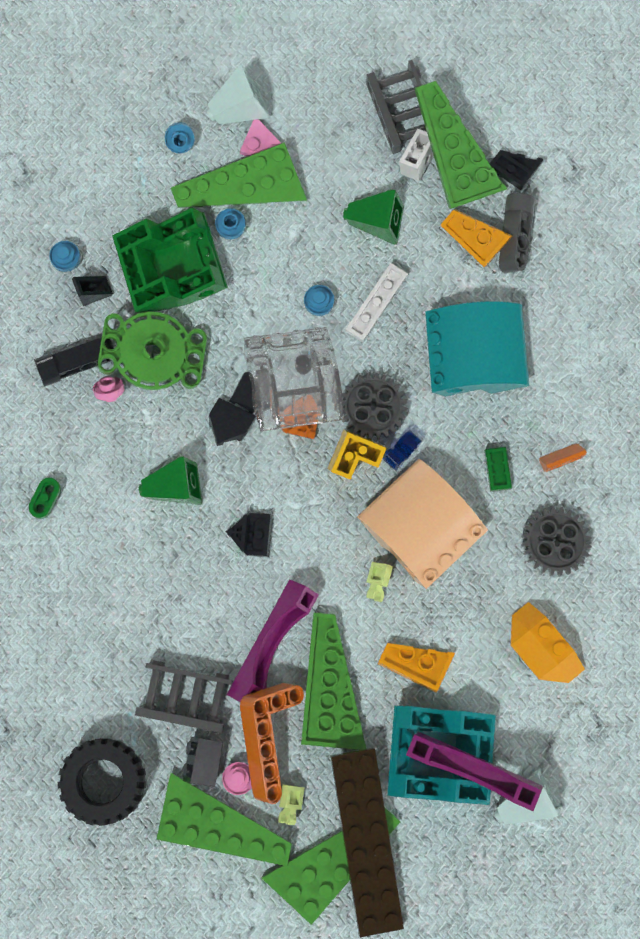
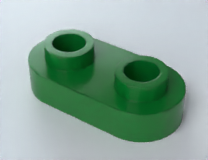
(42, 497)

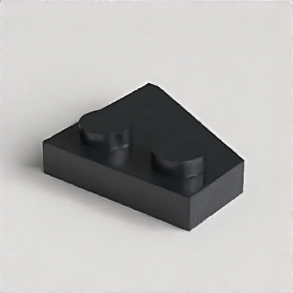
(515, 167)

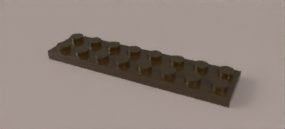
(367, 842)

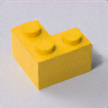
(352, 449)

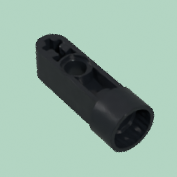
(70, 361)

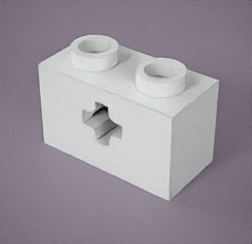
(416, 156)

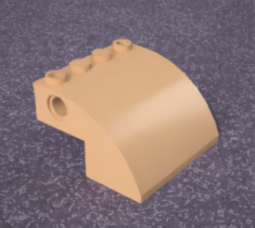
(423, 523)

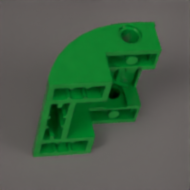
(169, 262)

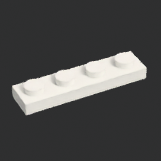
(376, 302)

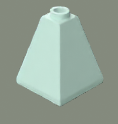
(237, 100)
(545, 808)

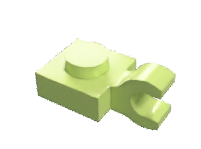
(377, 578)
(290, 800)

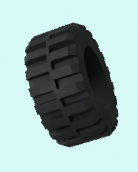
(72, 774)

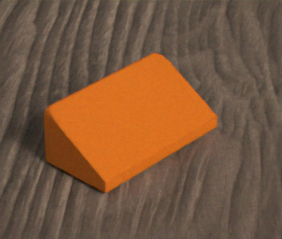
(562, 457)

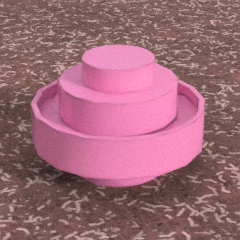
(108, 389)
(237, 778)

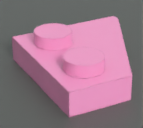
(258, 139)

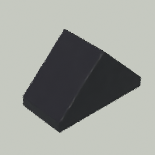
(92, 288)

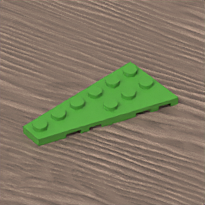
(458, 157)
(252, 180)
(330, 704)
(206, 823)
(316, 875)

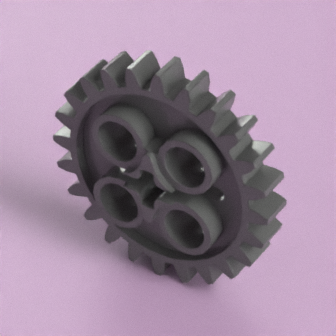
(371, 425)
(558, 522)

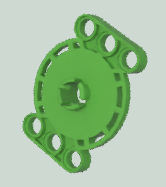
(137, 362)

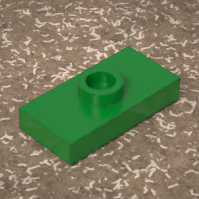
(498, 469)

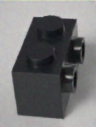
(202, 761)

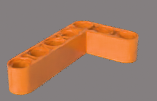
(259, 736)

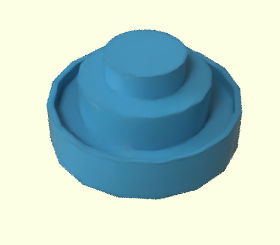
(179, 137)
(230, 224)
(64, 256)
(319, 300)

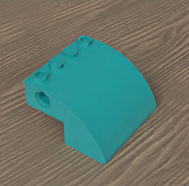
(477, 348)
(460, 729)

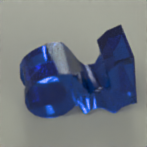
(402, 450)

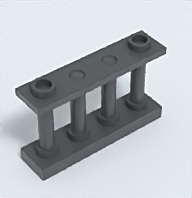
(382, 104)
(191, 717)

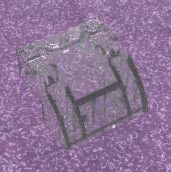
(294, 379)

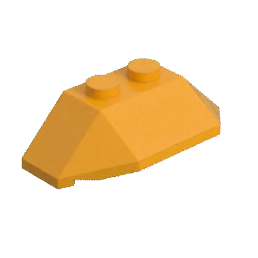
(543, 646)

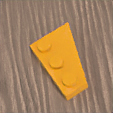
(475, 236)
(417, 664)

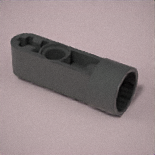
(517, 222)

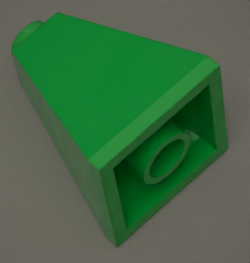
(377, 215)
(174, 483)

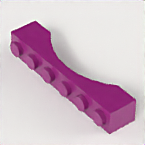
(291, 607)
(449, 758)

